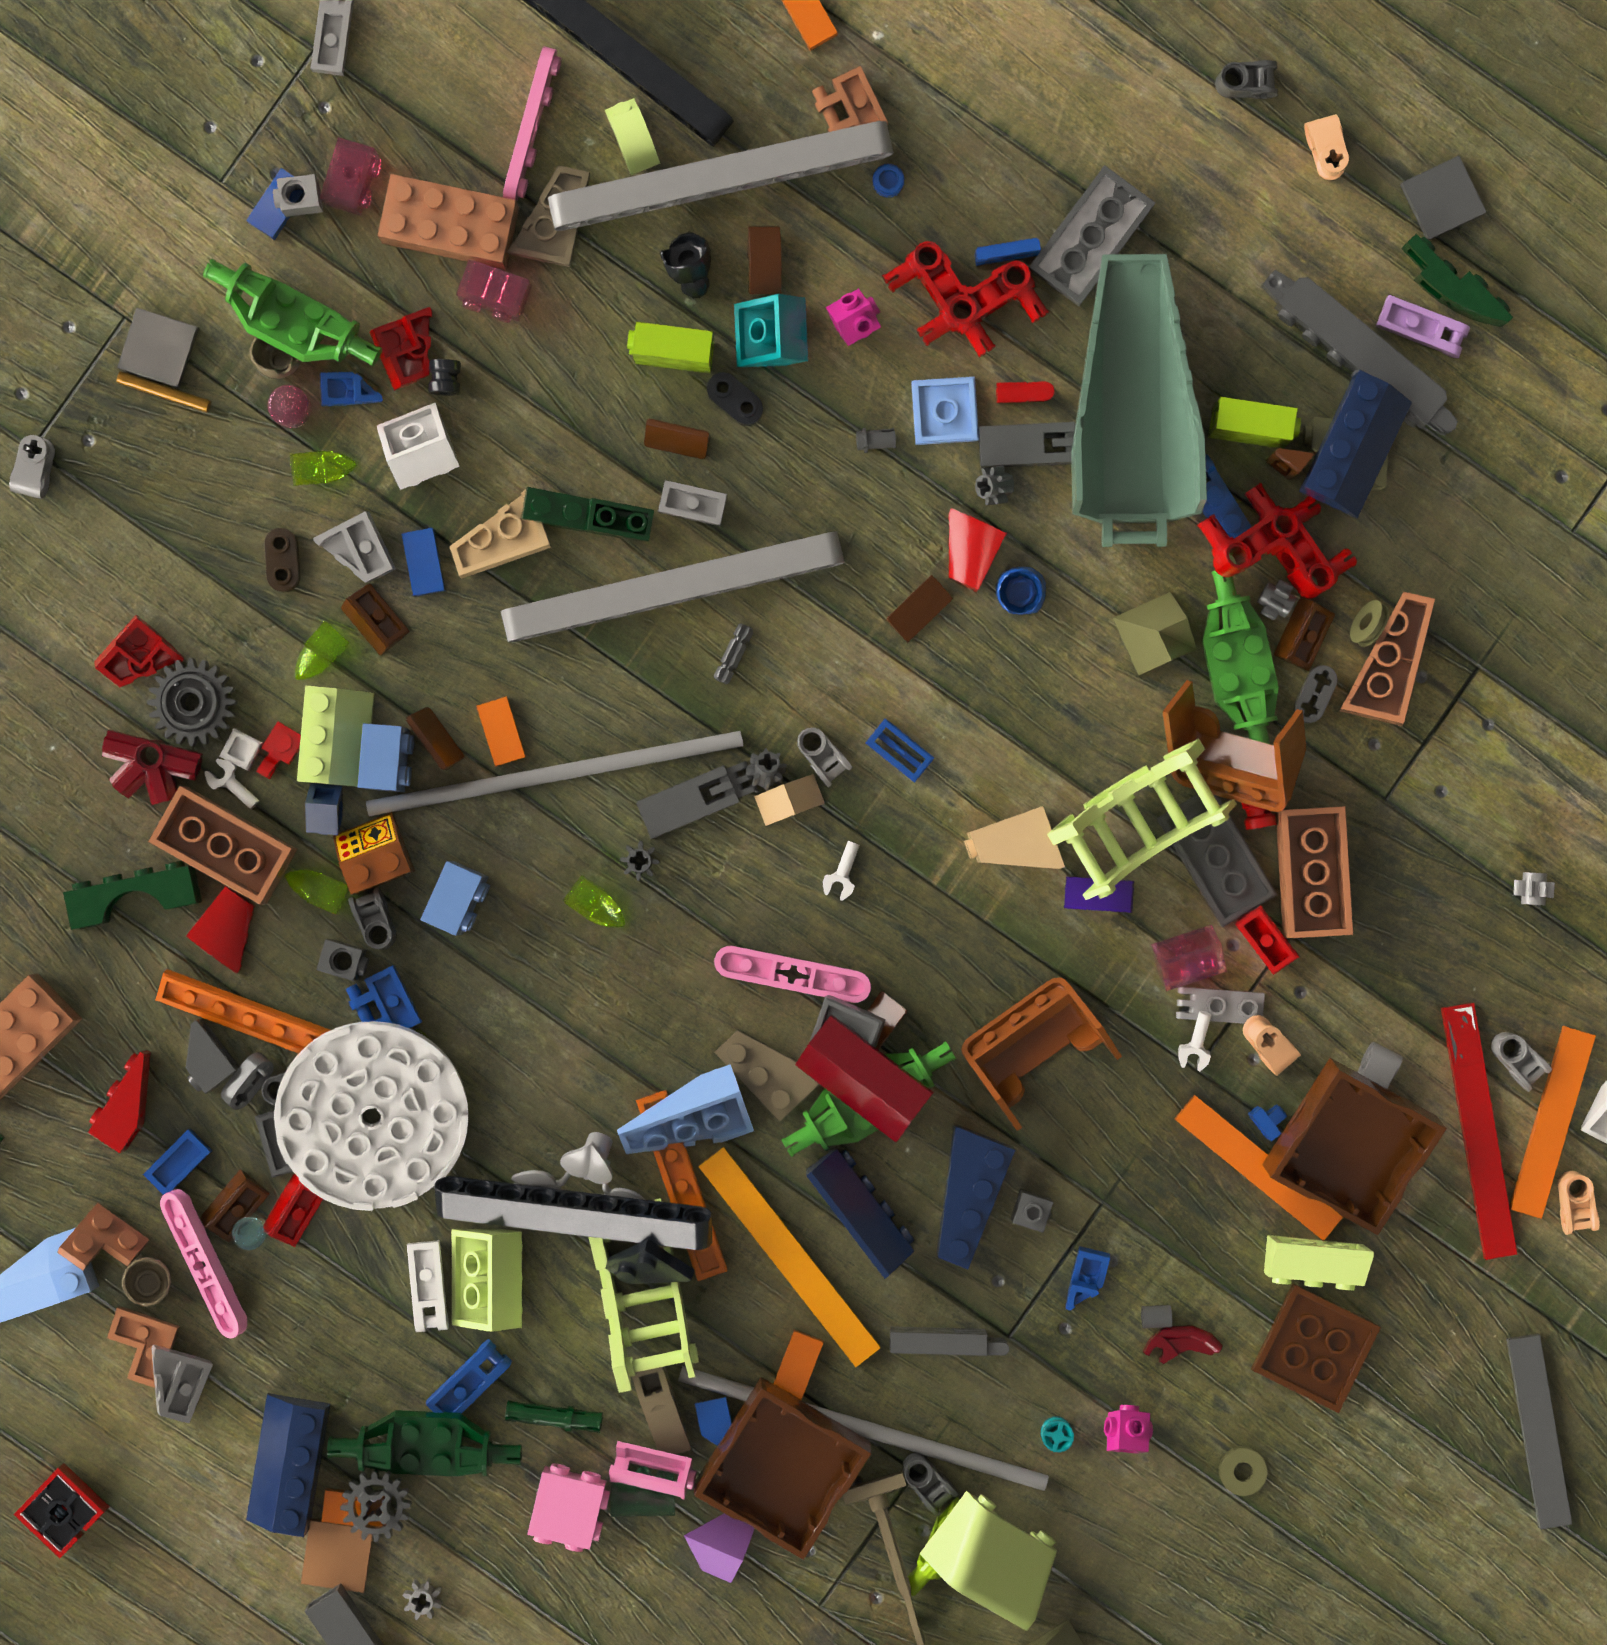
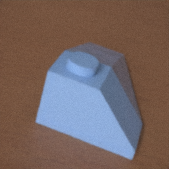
(697, 1111)
(42, 1280)

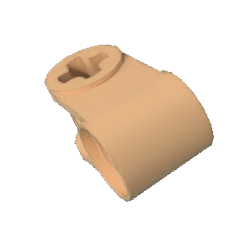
(1325, 142)
(1270, 1044)
(1580, 1209)

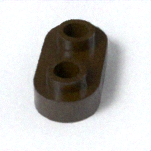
(282, 559)

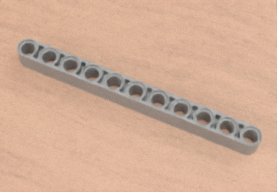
(720, 175)
(672, 587)

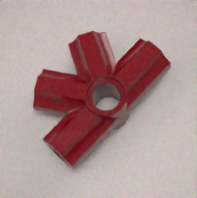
(138, 770)

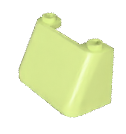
(992, 1560)

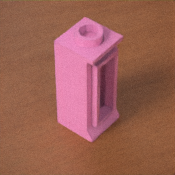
(655, 1459)

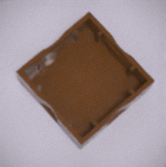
(1353, 1146)
(782, 1468)

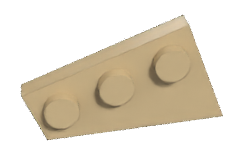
(499, 541)

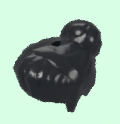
(688, 263)

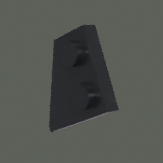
(648, 1264)

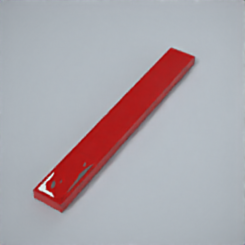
(1479, 1131)

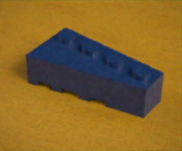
(971, 1188)

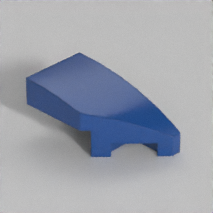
(346, 389)
(1087, 1275)
(714, 1419)

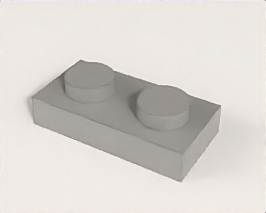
(692, 503)

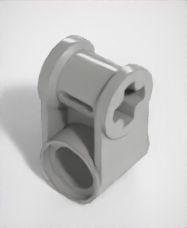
(32, 470)
(824, 757)
(1524, 1063)
(1380, 1064)

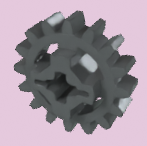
(366, 1496)

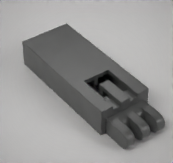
(1024, 444)
(685, 803)
(945, 1341)
(340, 1619)

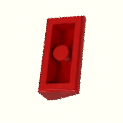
(1266, 939)
(292, 1212)

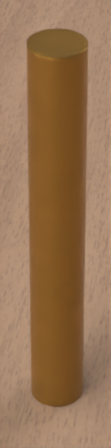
(163, 391)

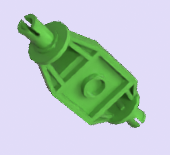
(289, 317)
(1240, 661)
(843, 1124)

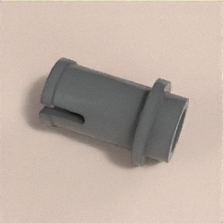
(875, 439)

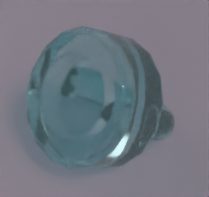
(248, 1233)

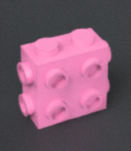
(568, 1508)

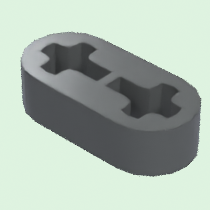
(1322, 698)
(247, 1081)

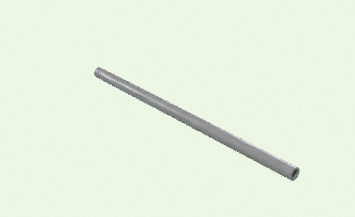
(554, 773)
(887, 1435)

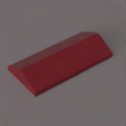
(863, 1078)

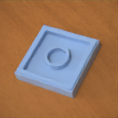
(945, 410)

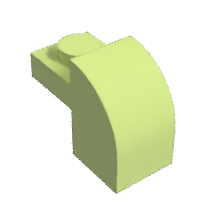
(632, 136)

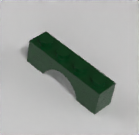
(94, 904)

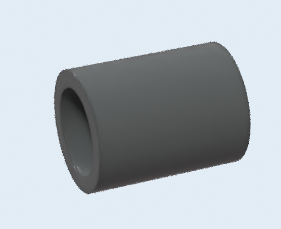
(1156, 1316)

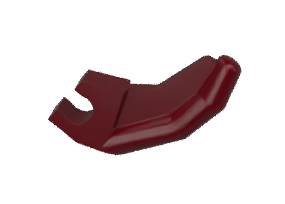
(1180, 1339)

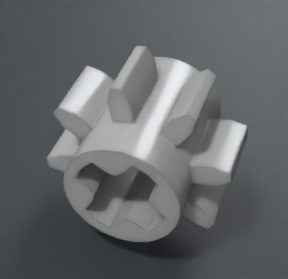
(1534, 888)
(414, 1599)

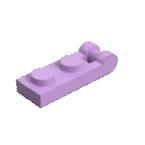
(1422, 326)

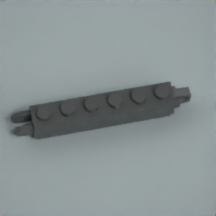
(1358, 348)

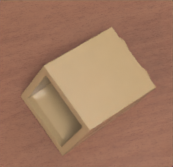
(1016, 842)

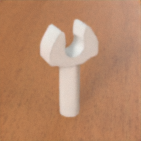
(231, 783)
(842, 872)
(1196, 1044)

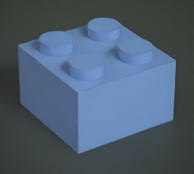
(385, 757)
(455, 898)

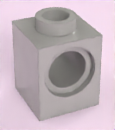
(308, 205)

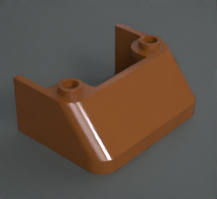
(1234, 764)
(1029, 1036)

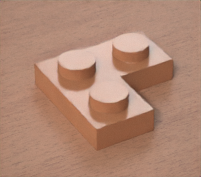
(102, 1231)
(142, 1332)

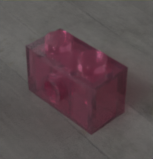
(350, 176)
(493, 291)
(1189, 957)

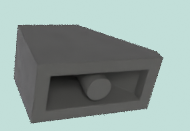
(207, 1058)

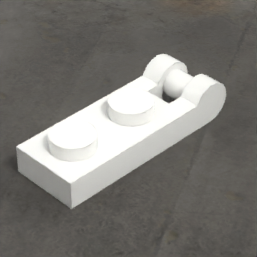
(427, 1285)

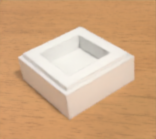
(241, 749)

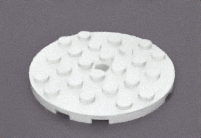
(361, 1070)

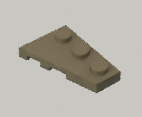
(538, 237)
(766, 1073)

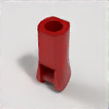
(1022, 392)

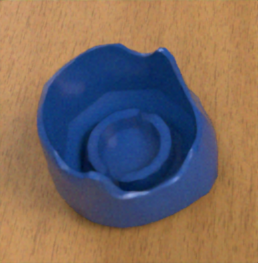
(1021, 590)

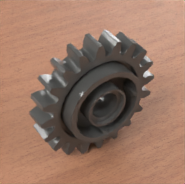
(212, 702)

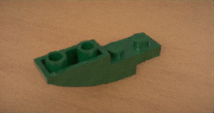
(1464, 295)
(587, 514)

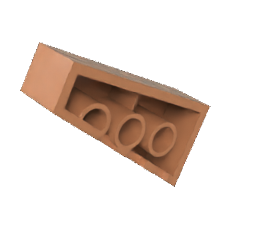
(1390, 671)

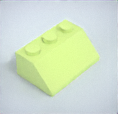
(332, 735)
(1317, 1262)
(487, 1279)

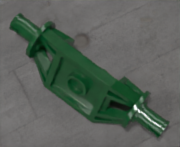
(425, 1445)

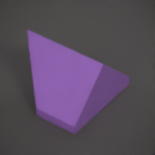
(720, 1545)

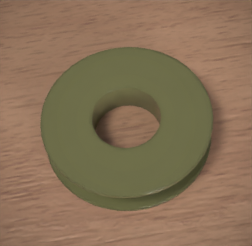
(1365, 633)
(1253, 1482)

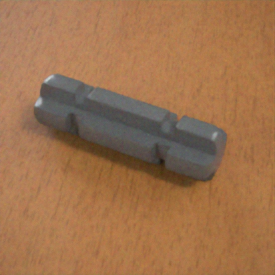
(733, 653)

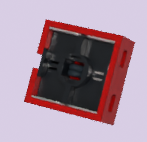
(61, 1510)

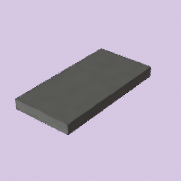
(1220, 865)

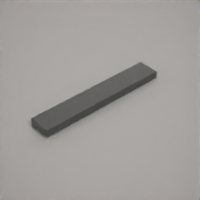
(1539, 1431)

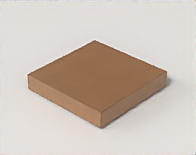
(336, 1556)

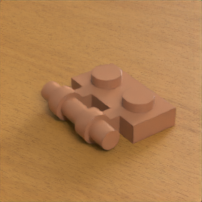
(856, 97)

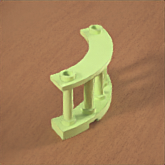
(1122, 795)
(620, 1337)

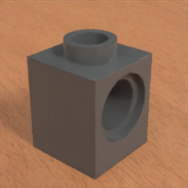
(328, 960)
(1031, 1210)

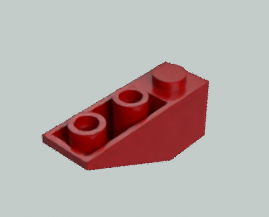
(125, 1110)

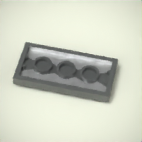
(1094, 227)

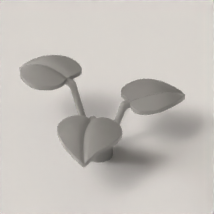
(586, 1162)

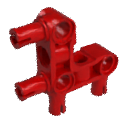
(949, 292)
(1292, 547)

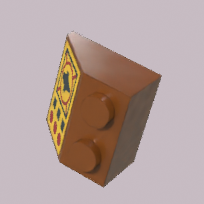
(372, 854)

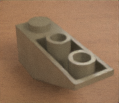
(661, 1410)

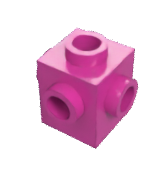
(854, 316)
(1128, 1430)

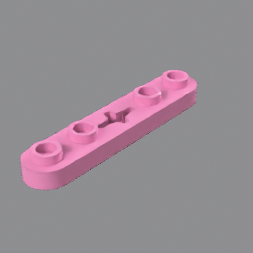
(539, 96)
(761, 969)
(195, 1248)

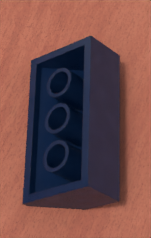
(1356, 444)
(860, 1210)
(288, 1464)

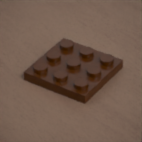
(1315, 1348)

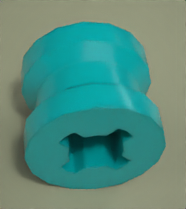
(1056, 1440)

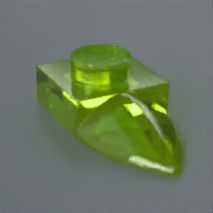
(319, 467)
(319, 651)
(318, 889)
(594, 904)

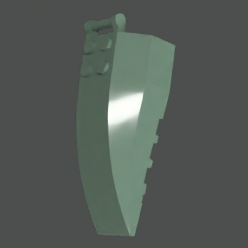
(1137, 412)

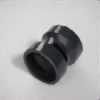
(444, 377)

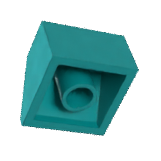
(771, 331)

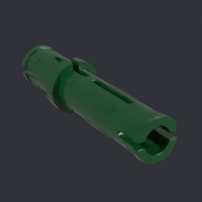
(554, 1416)

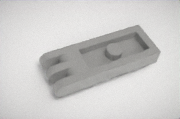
(332, 36)
(1221, 1004)

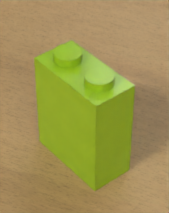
(671, 347)
(1254, 423)

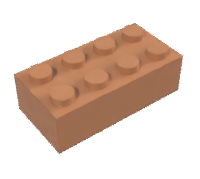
(448, 221)
(222, 845)
(1314, 872)
(30, 1026)

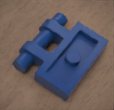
(390, 997)

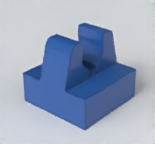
(1267, 1121)

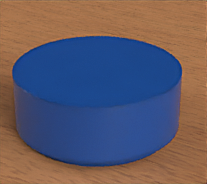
(888, 180)

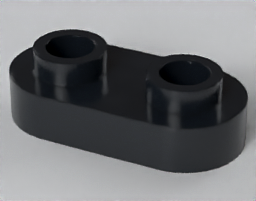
(734, 398)

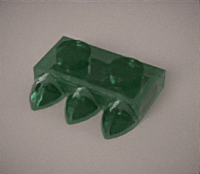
(637, 1501)

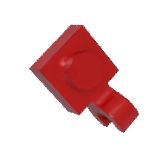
(282, 746)

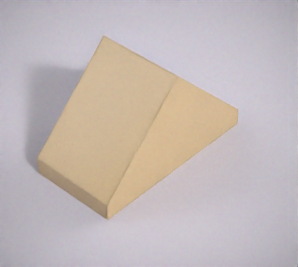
(789, 799)

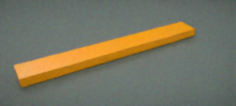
(789, 1256)

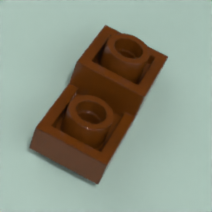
(764, 259)

